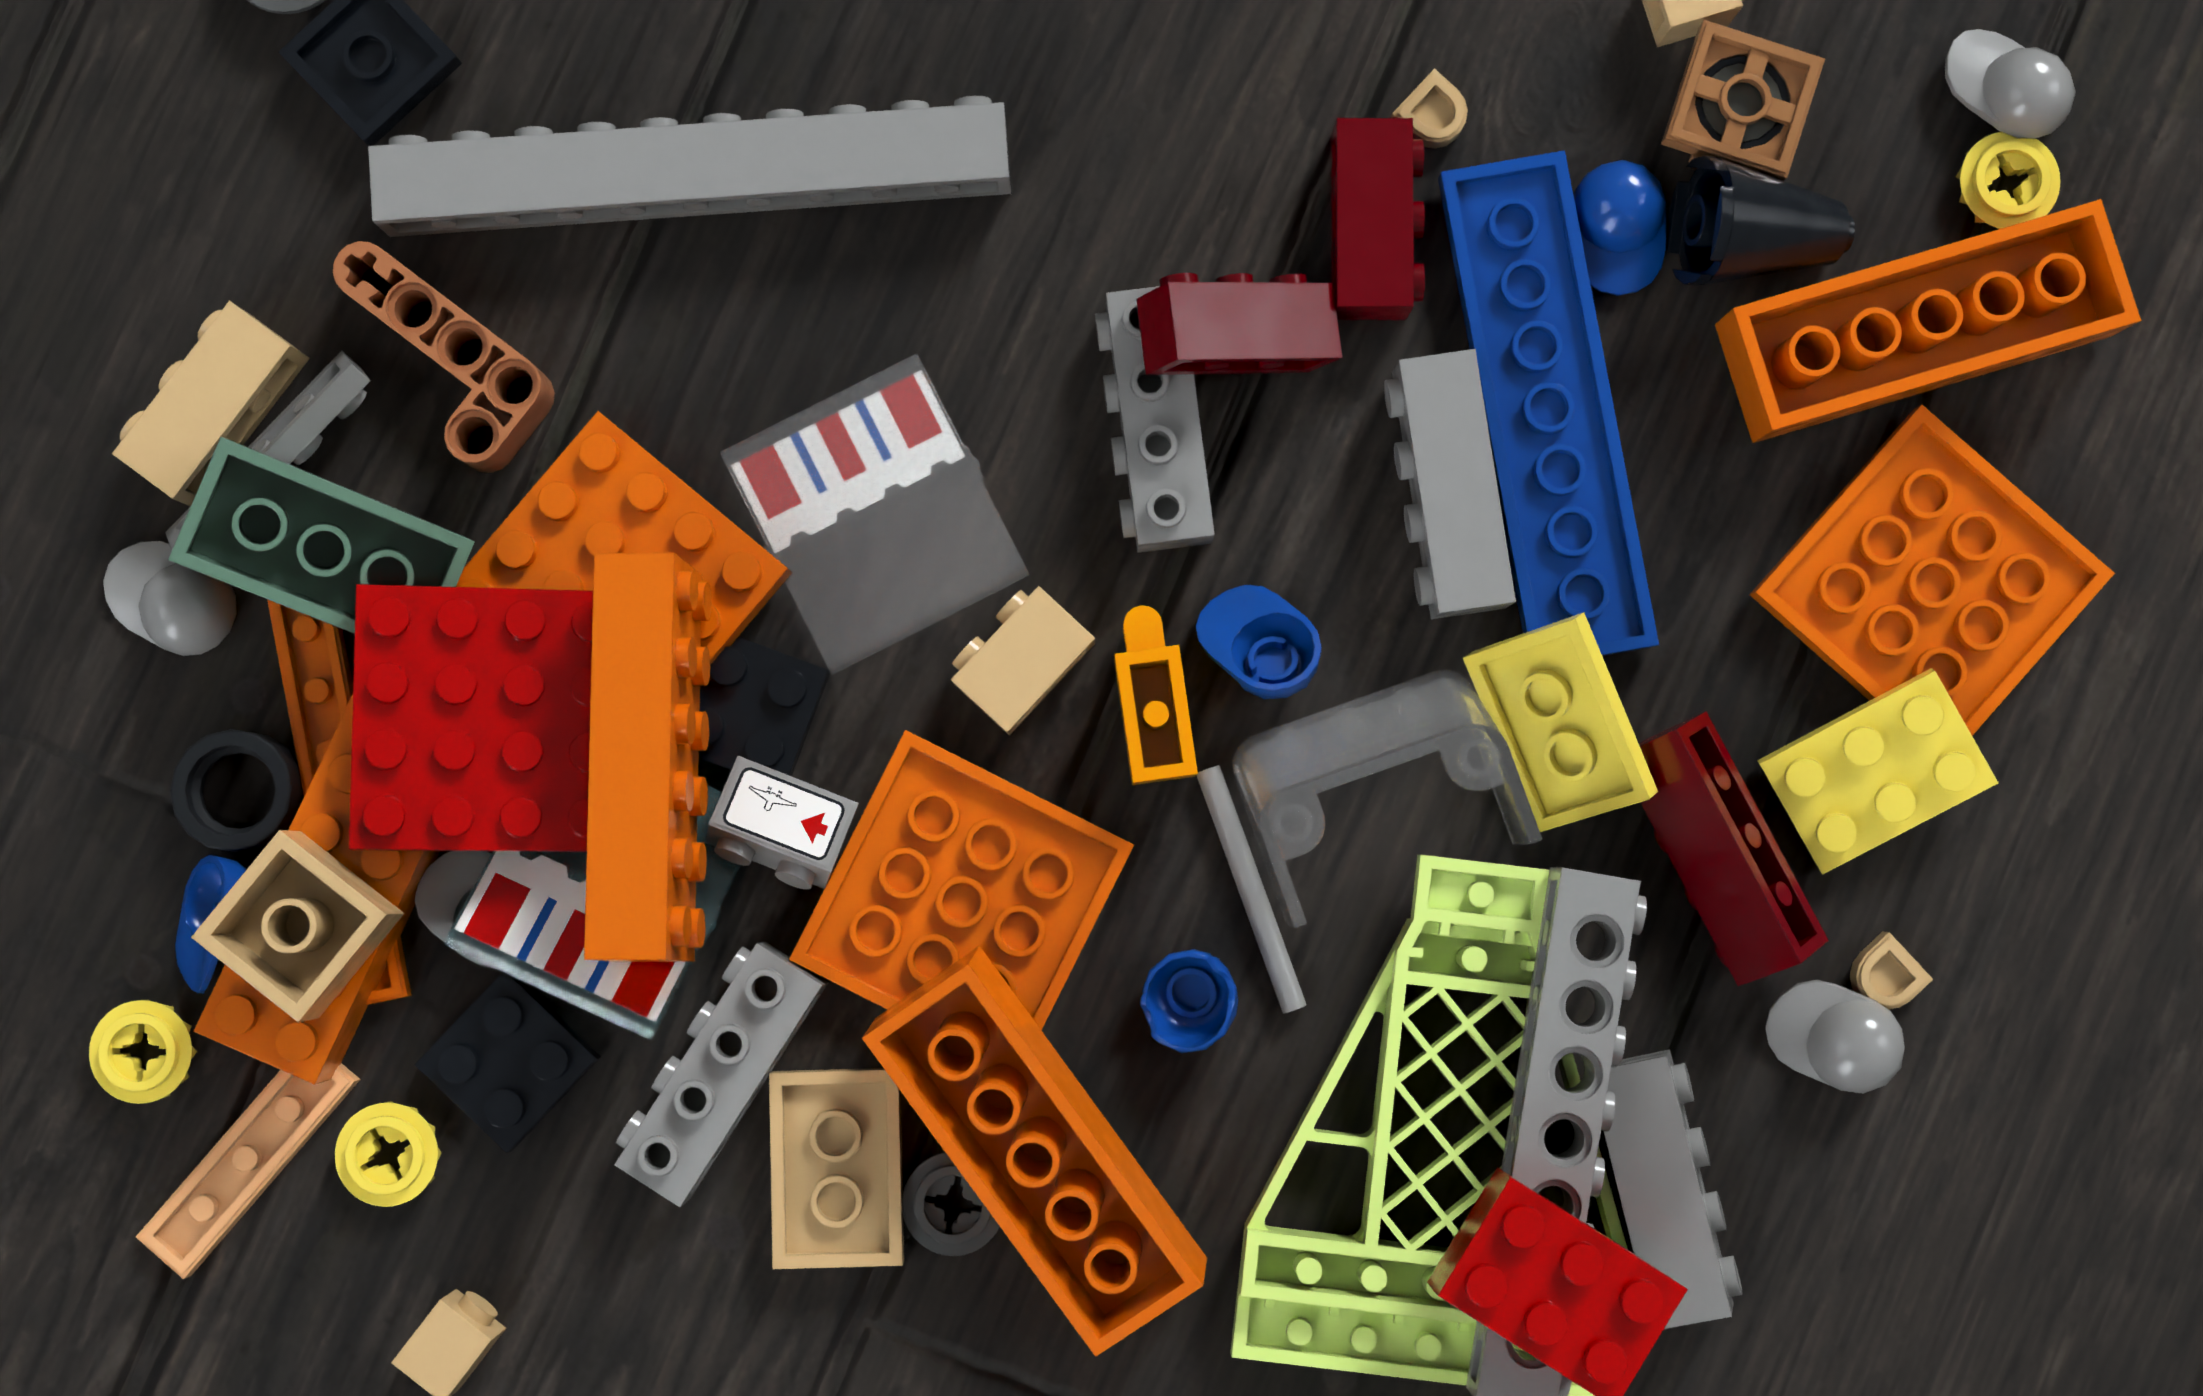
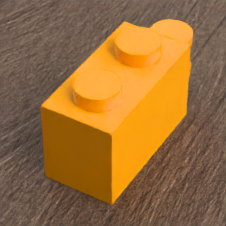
(1153, 702)

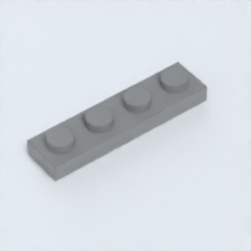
(298, 427)

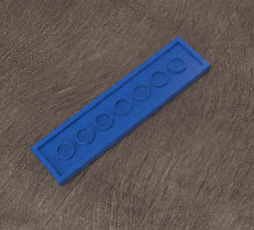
(1547, 399)

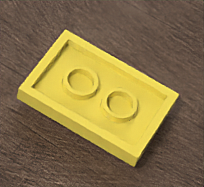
(1562, 722)
(1877, 771)

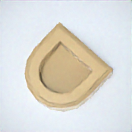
(1436, 111)
(1887, 973)

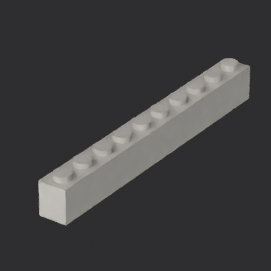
(689, 167)

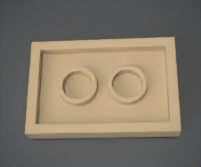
(836, 1169)

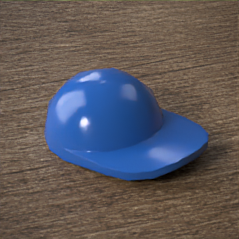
(1621, 226)
(1260, 641)
(203, 892)

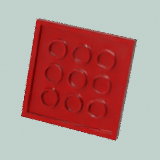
(470, 719)

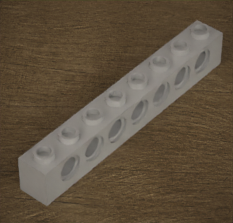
(1538, 1100)

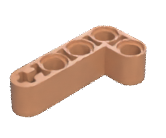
(441, 340)

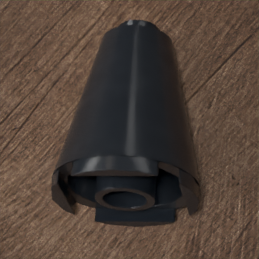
(1751, 225)

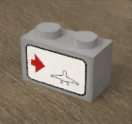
(779, 824)

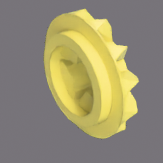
(2015, 156)
(122, 1074)
(360, 1142)

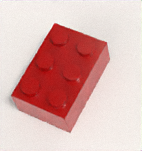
(1556, 1287)

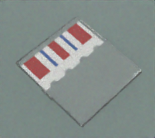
(875, 513)

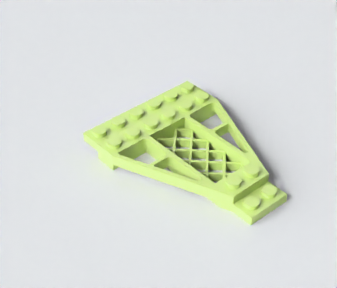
(1366, 1298)

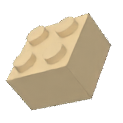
(297, 925)

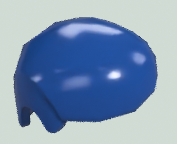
(1189, 1000)

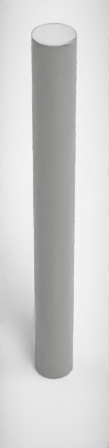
(1251, 889)

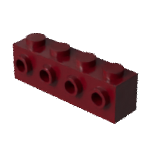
(1726, 854)

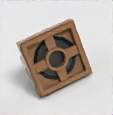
(1743, 100)

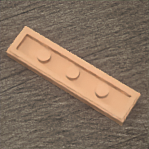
(241, 1168)

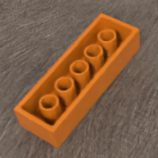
(1927, 321)
(646, 759)
(251, 1022)
(1037, 1151)

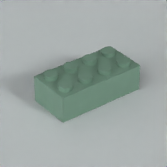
(307, 537)

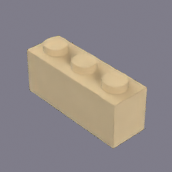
(211, 394)

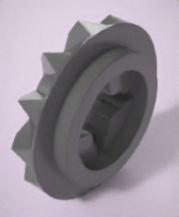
(927, 1219)

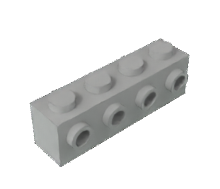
(1159, 438)
(1451, 484)
(720, 1073)
(1662, 1185)

